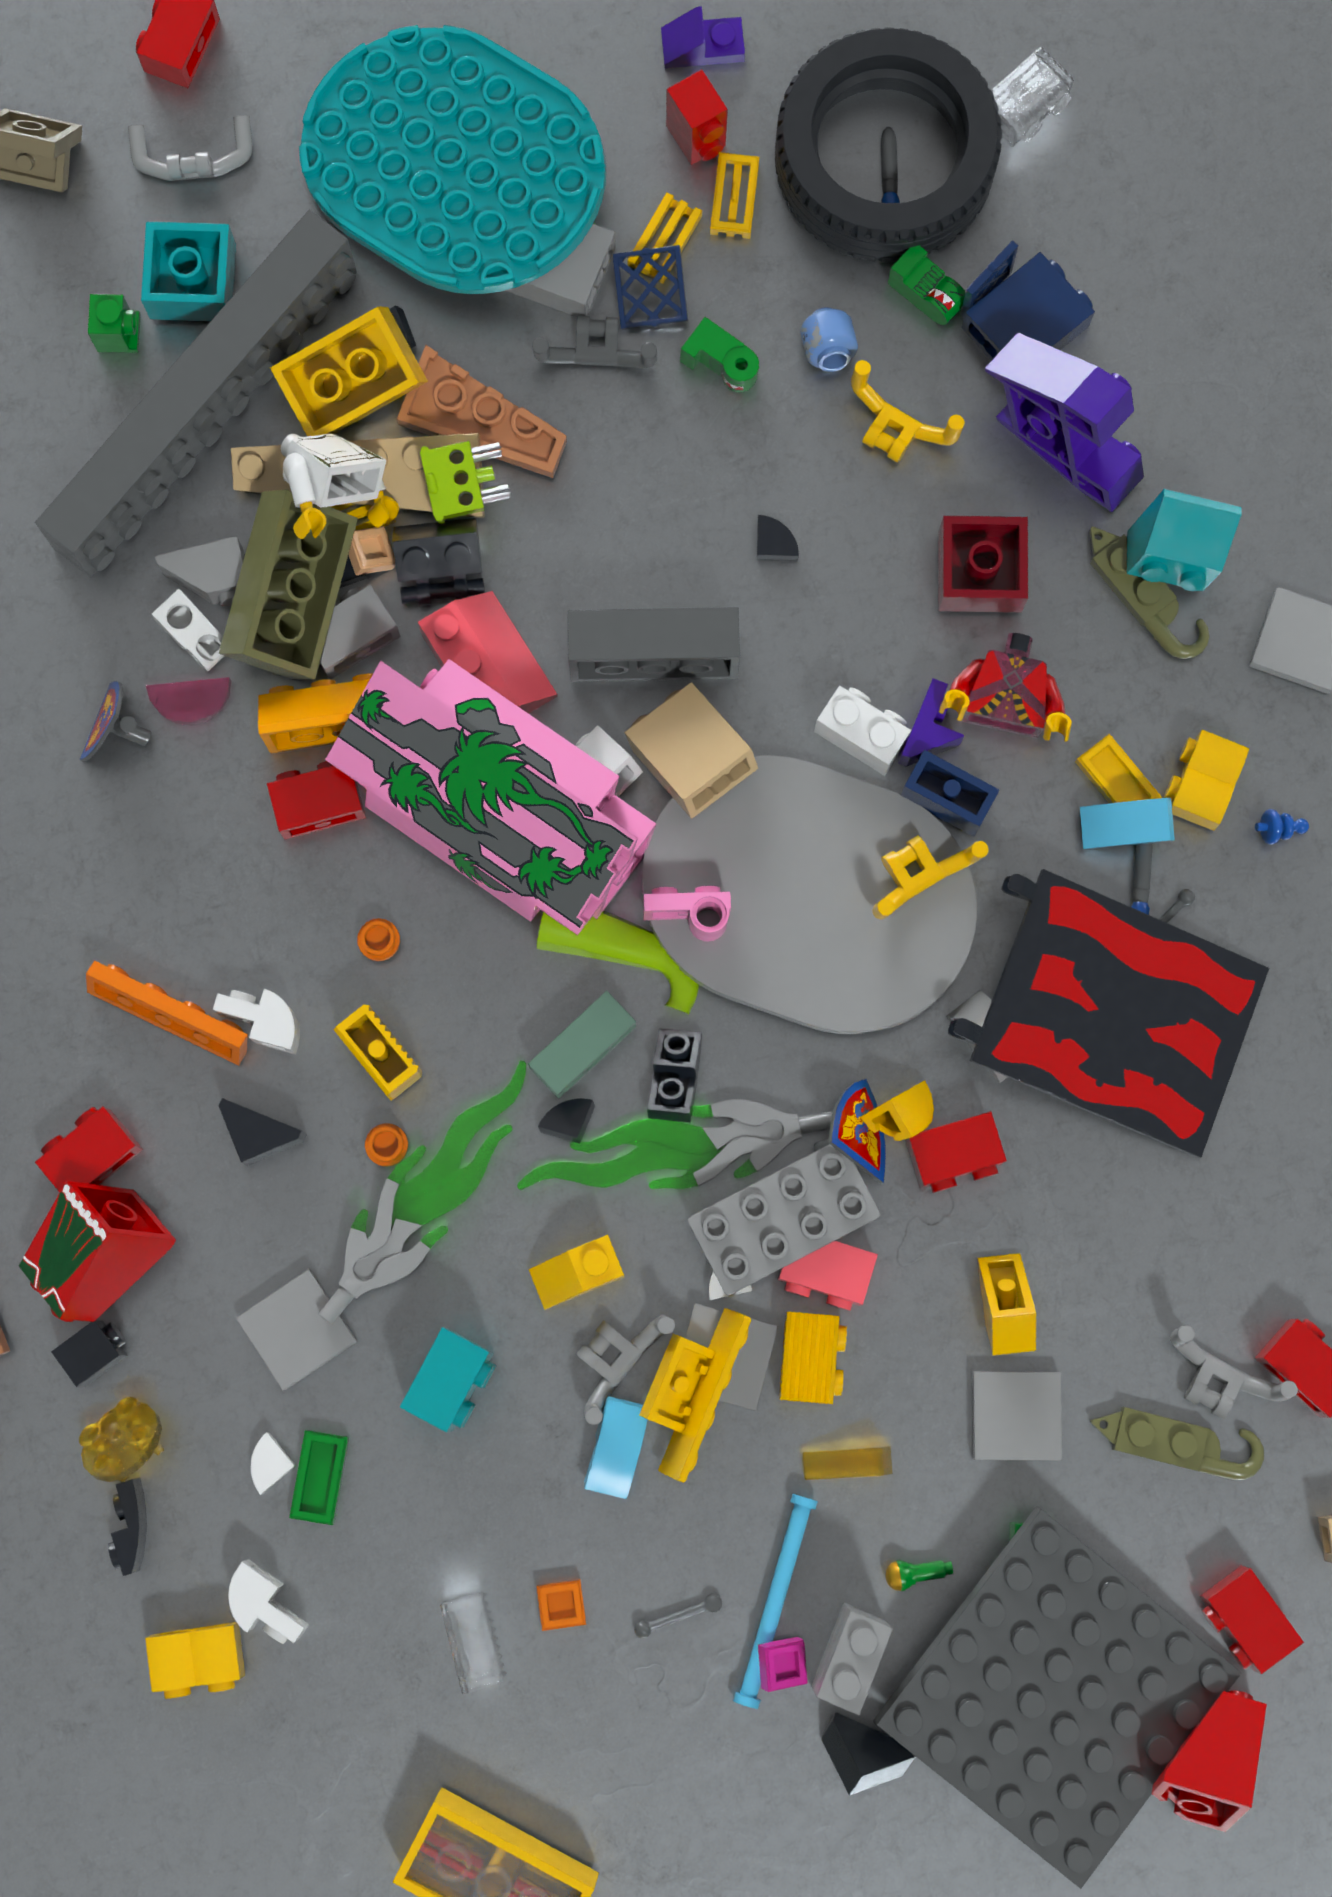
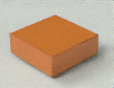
(561, 1604)

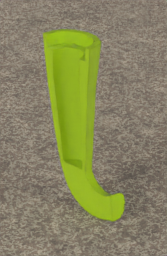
(620, 942)

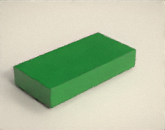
(319, 1477)

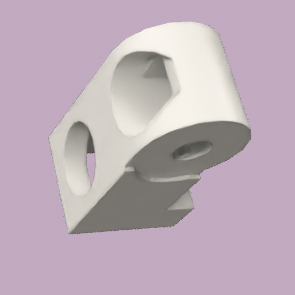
(190, 629)

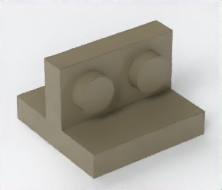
(36, 149)

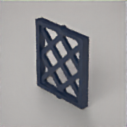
(991, 277)
(653, 319)

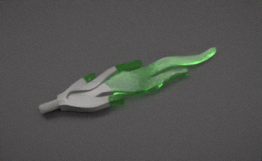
(688, 1147)
(409, 1206)

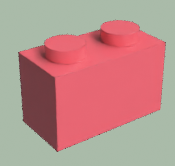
(834, 1271)

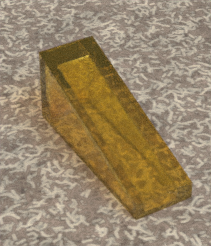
(847, 1463)

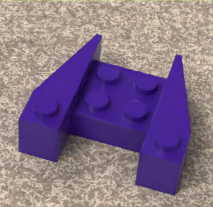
(1069, 416)

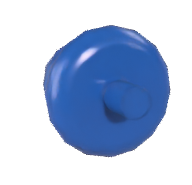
(1277, 826)

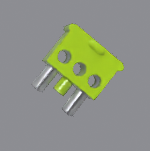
(441, 477)

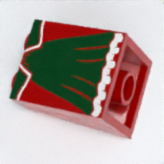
(93, 1249)

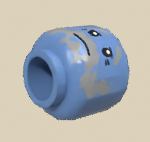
(829, 339)

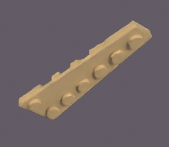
(261, 469)

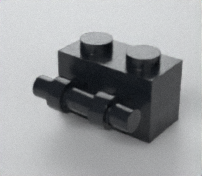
(436, 552)

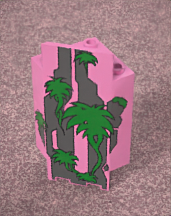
(492, 793)

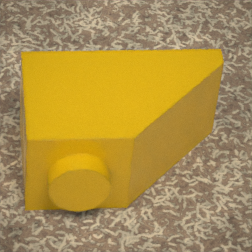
(576, 1272)
(1007, 1304)

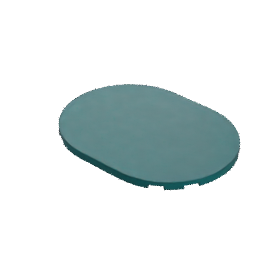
(453, 159)

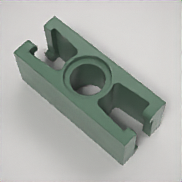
(582, 1044)

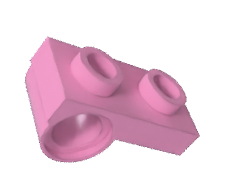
(668, 904)

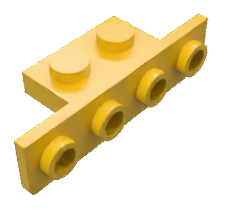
(690, 1388)

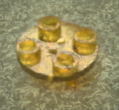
(121, 1441)

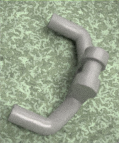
(194, 166)
(621, 1365)
(1231, 1377)

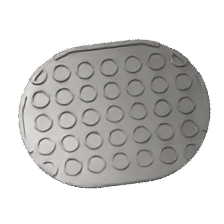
(802, 881)

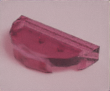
(190, 700)

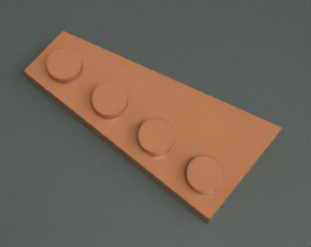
(462, 405)

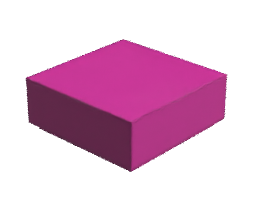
(782, 1664)

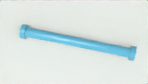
(776, 1597)

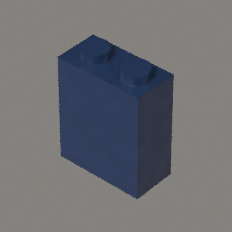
(1032, 303)

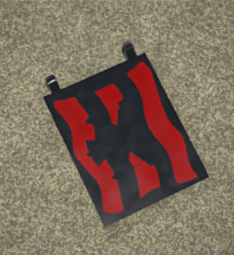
(1116, 1012)

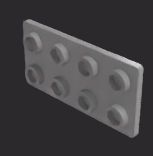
(783, 1218)

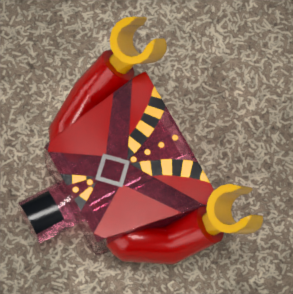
(1009, 693)

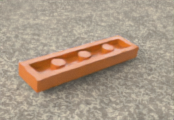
(156, 1007)

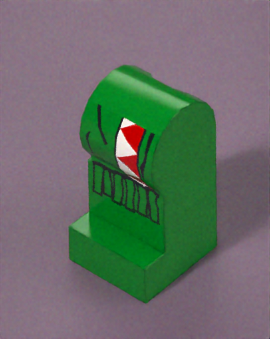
(926, 285)
(721, 354)

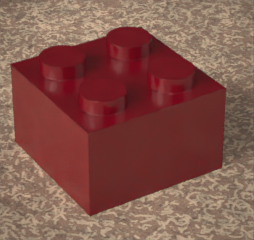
(983, 564)

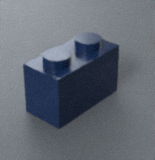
(949, 793)

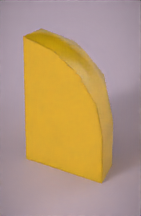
(903, 1114)

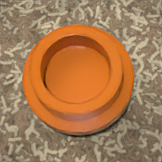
(378, 939)
(386, 1144)

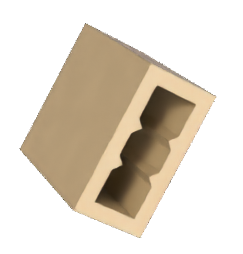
(691, 749)

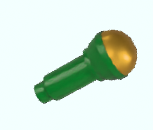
(903, 1575)

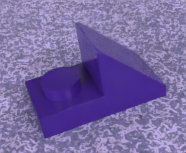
(701, 42)
(927, 734)

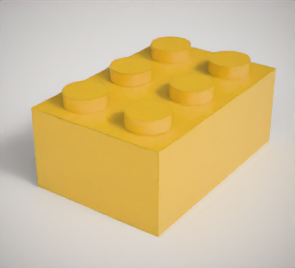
(349, 373)

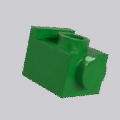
(113, 324)

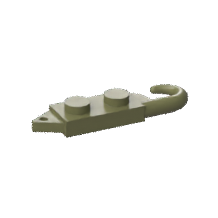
(1149, 602)
(1176, 1443)

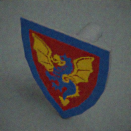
(108, 721)
(851, 1134)

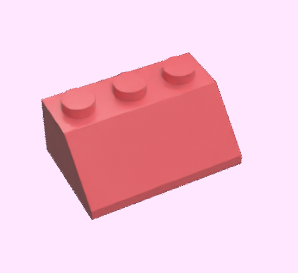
(487, 645)

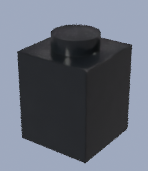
(91, 1352)

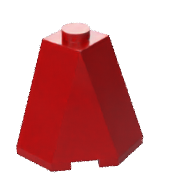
(1217, 1764)

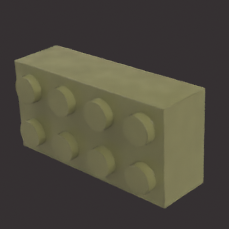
(287, 589)

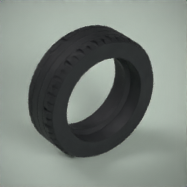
(903, 63)

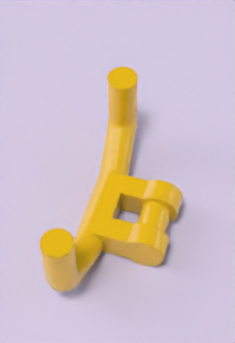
(898, 420)
(930, 874)

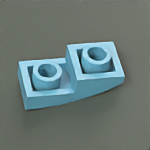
(1127, 823)
(616, 1448)

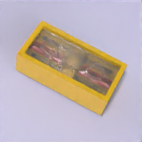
(479, 1855)

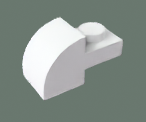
(272, 1019)
(252, 1600)

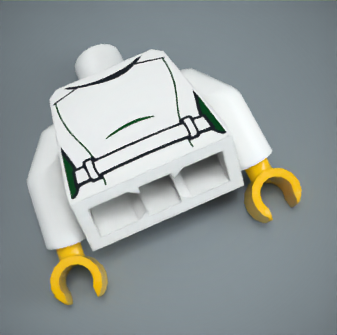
(333, 473)

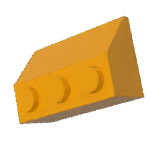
(307, 715)

